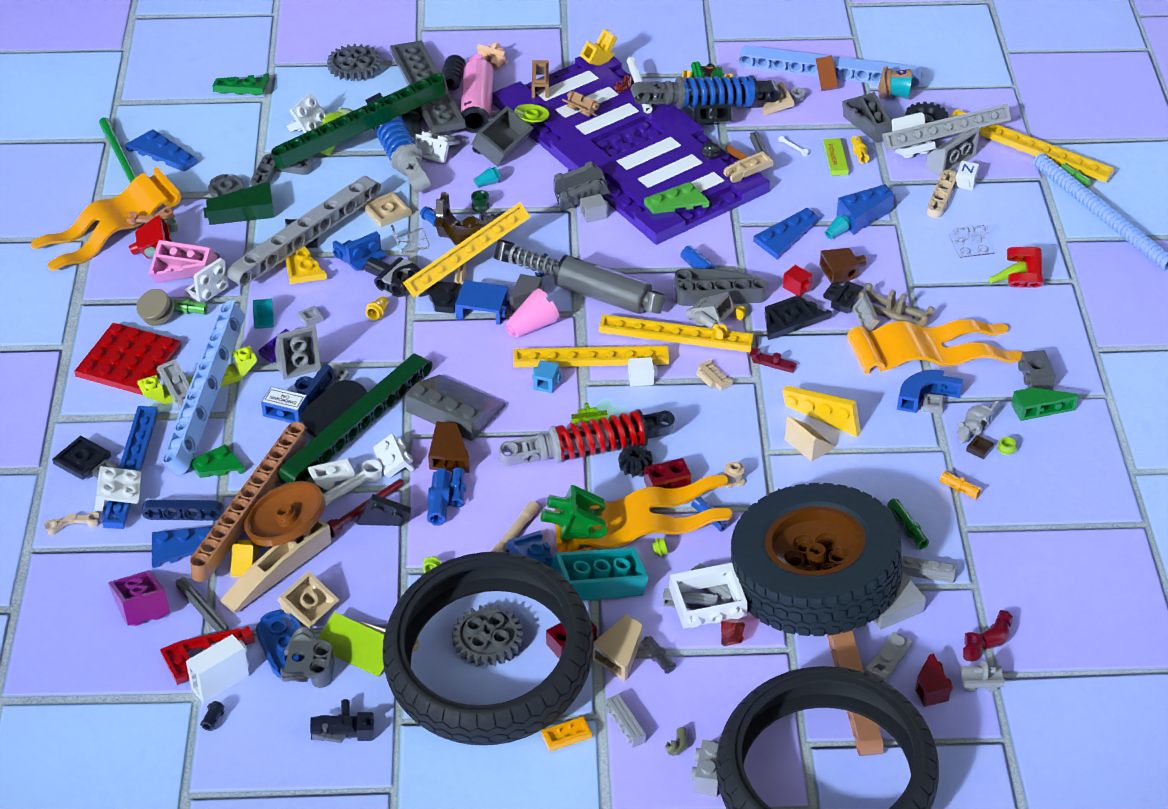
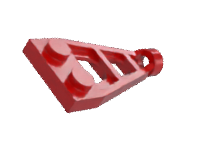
(176, 653)

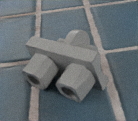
(982, 677)

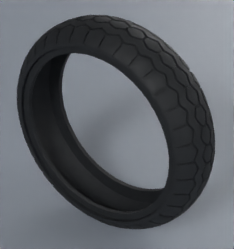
(834, 689)
(500, 721)

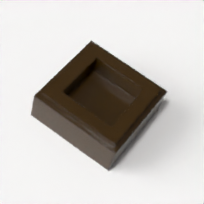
(980, 447)

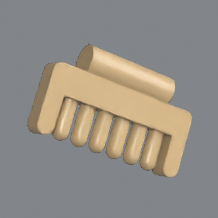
(712, 376)

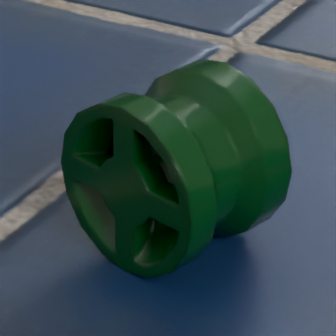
(479, 200)

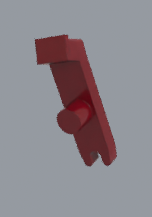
(774, 361)

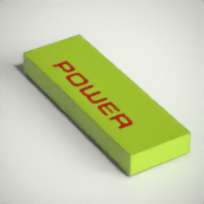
(835, 157)

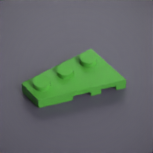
(681, 196)

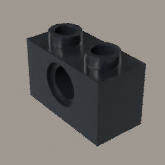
(713, 114)

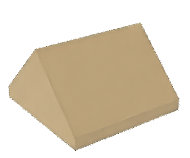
(806, 439)

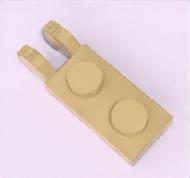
(748, 166)

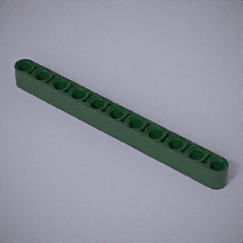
(359, 120)
(356, 418)

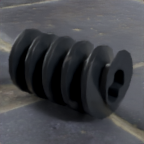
(453, 71)

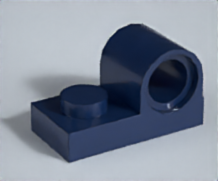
(315, 386)

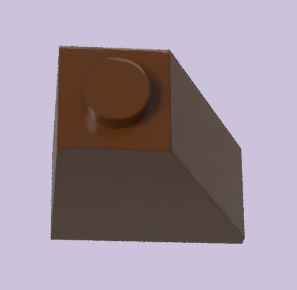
(448, 448)

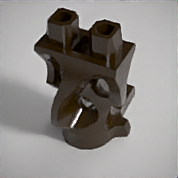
(450, 227)

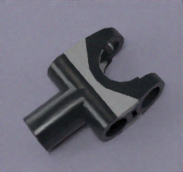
(391, 275)

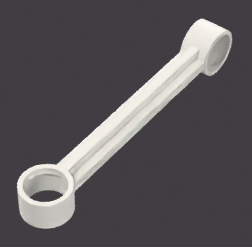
(358, 479)

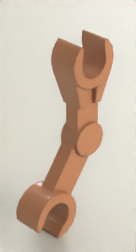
(166, 214)

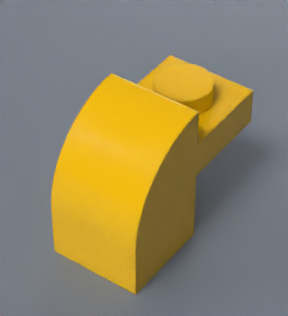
(600, 52)

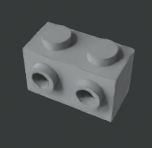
(705, 773)

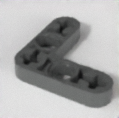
(302, 168)

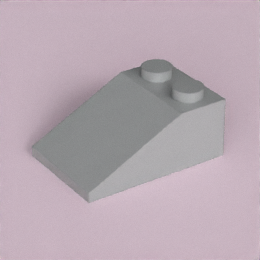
(297, 352)

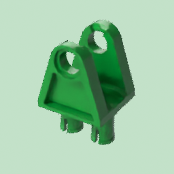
(575, 514)

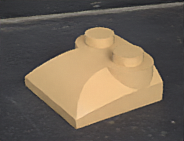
(307, 600)

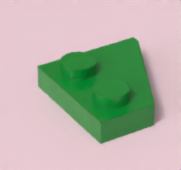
(216, 463)

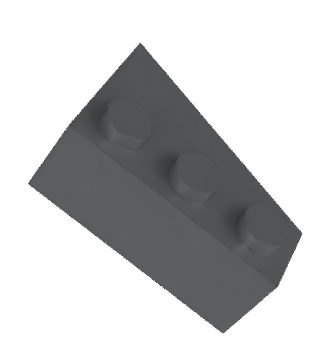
(867, 115)

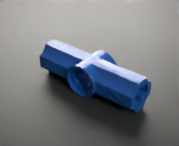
(439, 497)

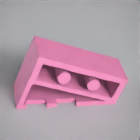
(179, 260)

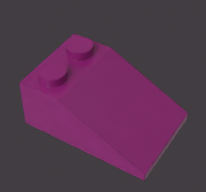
(139, 598)

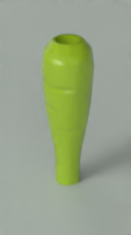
(1019, 267)

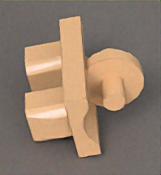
(493, 54)

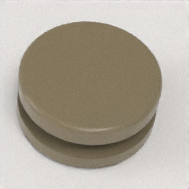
(155, 307)

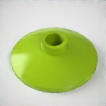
(532, 113)

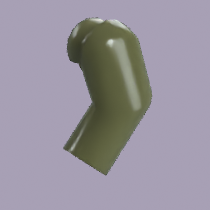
(680, 744)

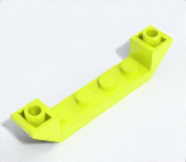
(242, 362)

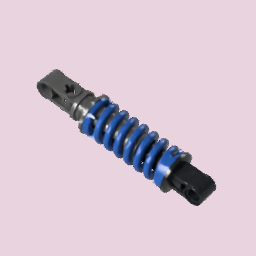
(706, 90)

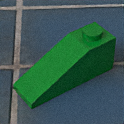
(1038, 402)

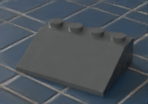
(452, 402)

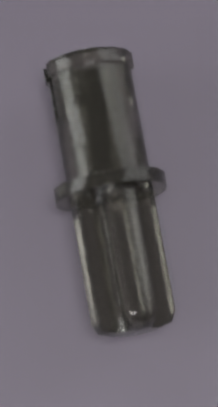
(658, 654)

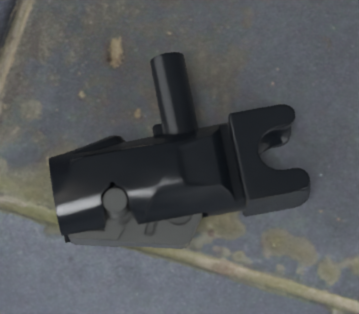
(343, 726)

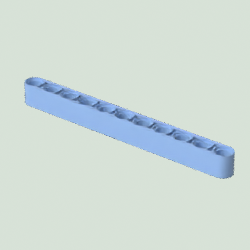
(845, 68)

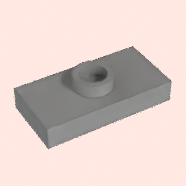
(865, 313)

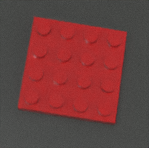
(126, 356)

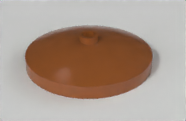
(284, 513)

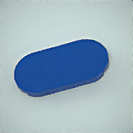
(274, 635)

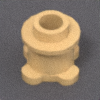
(734, 473)

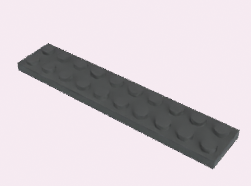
(416, 65)

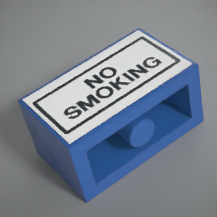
(284, 405)

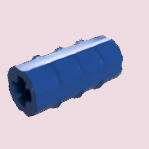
(695, 258)

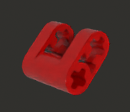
(1034, 267)

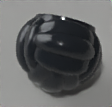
(710, 150)

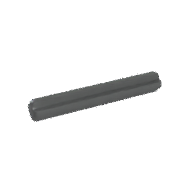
(201, 605)

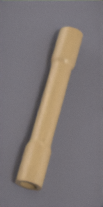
(525, 516)

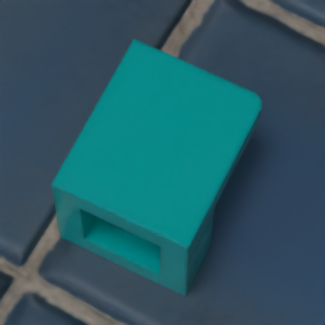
(263, 313)

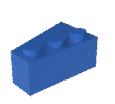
(865, 206)

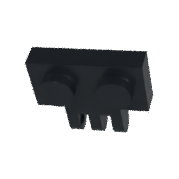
(844, 296)

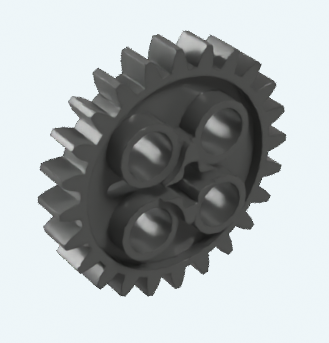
(354, 62)
(487, 635)

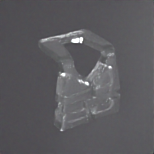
(415, 240)

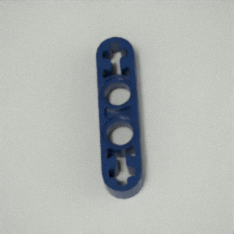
(152, 510)

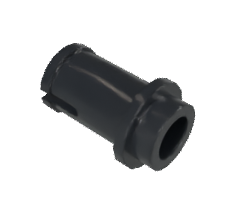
(211, 717)

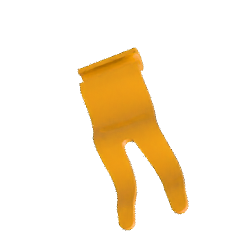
(141, 196)
(905, 341)
(632, 517)

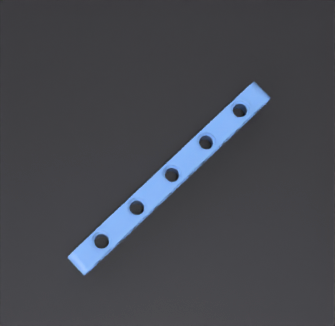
(204, 388)

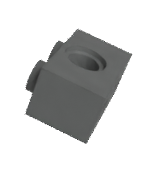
(1037, 370)

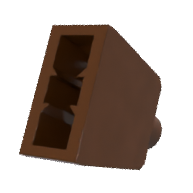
(841, 264)

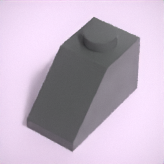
(523, 288)

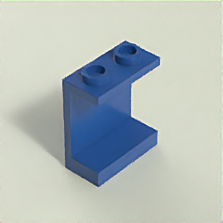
(483, 298)

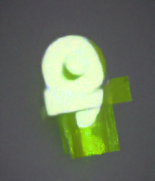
(587, 414)

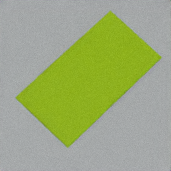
(354, 643)

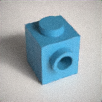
(546, 376)

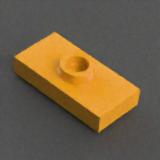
(566, 733)

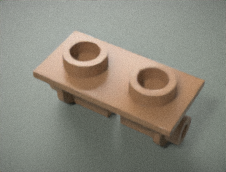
(587, 107)

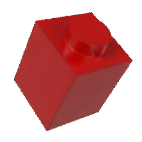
(797, 280)

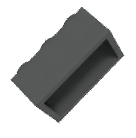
(502, 136)

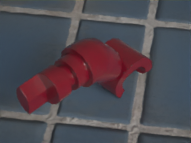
(991, 638)

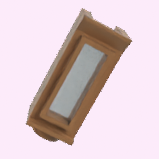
(540, 76)

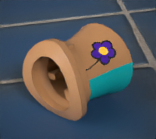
(894, 83)

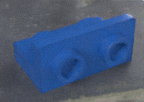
(362, 249)

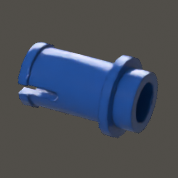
(428, 214)

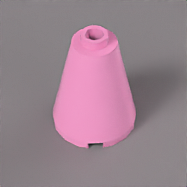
(532, 314)

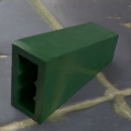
(240, 205)

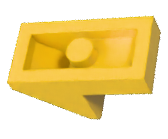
(243, 557)

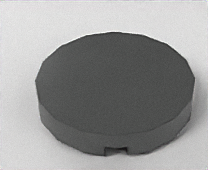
(224, 184)

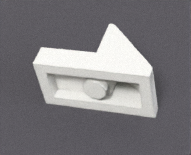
(327, 474)

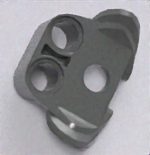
(317, 663)

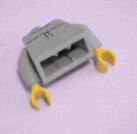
(713, 310)

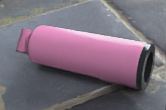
(476, 93)

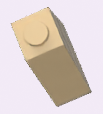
(619, 646)

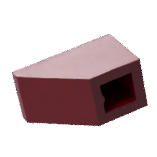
(932, 684)

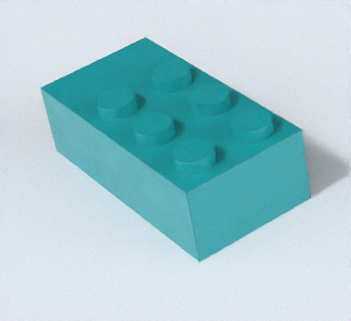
(603, 572)

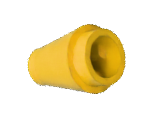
(377, 308)

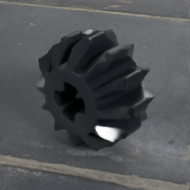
(634, 459)

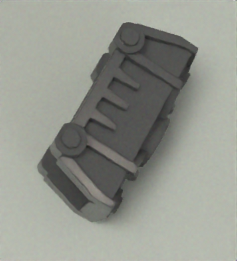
(579, 184)

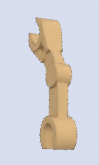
(55, 525)

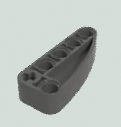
(697, 283)

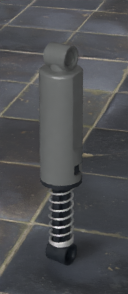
(586, 278)

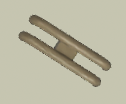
(895, 309)

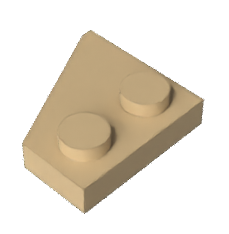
(783, 103)

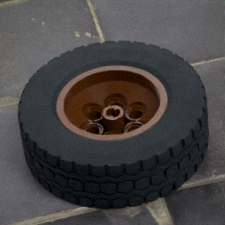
(817, 558)

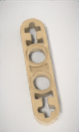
(941, 193)

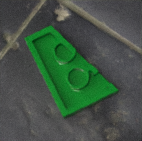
(248, 85)

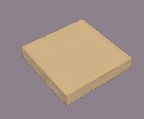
(387, 209)

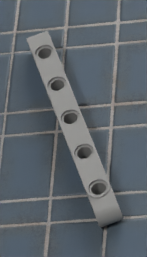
(303, 231)

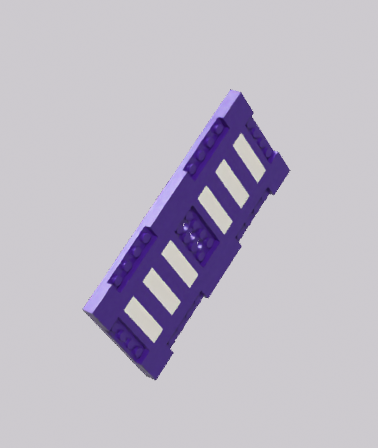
(632, 148)

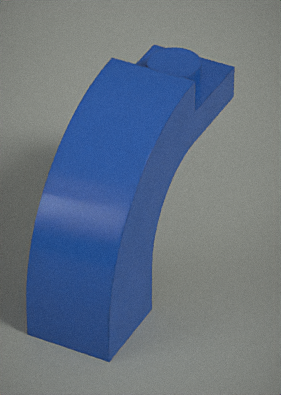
(929, 383)

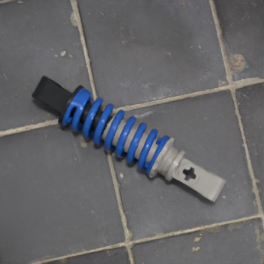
(401, 149)

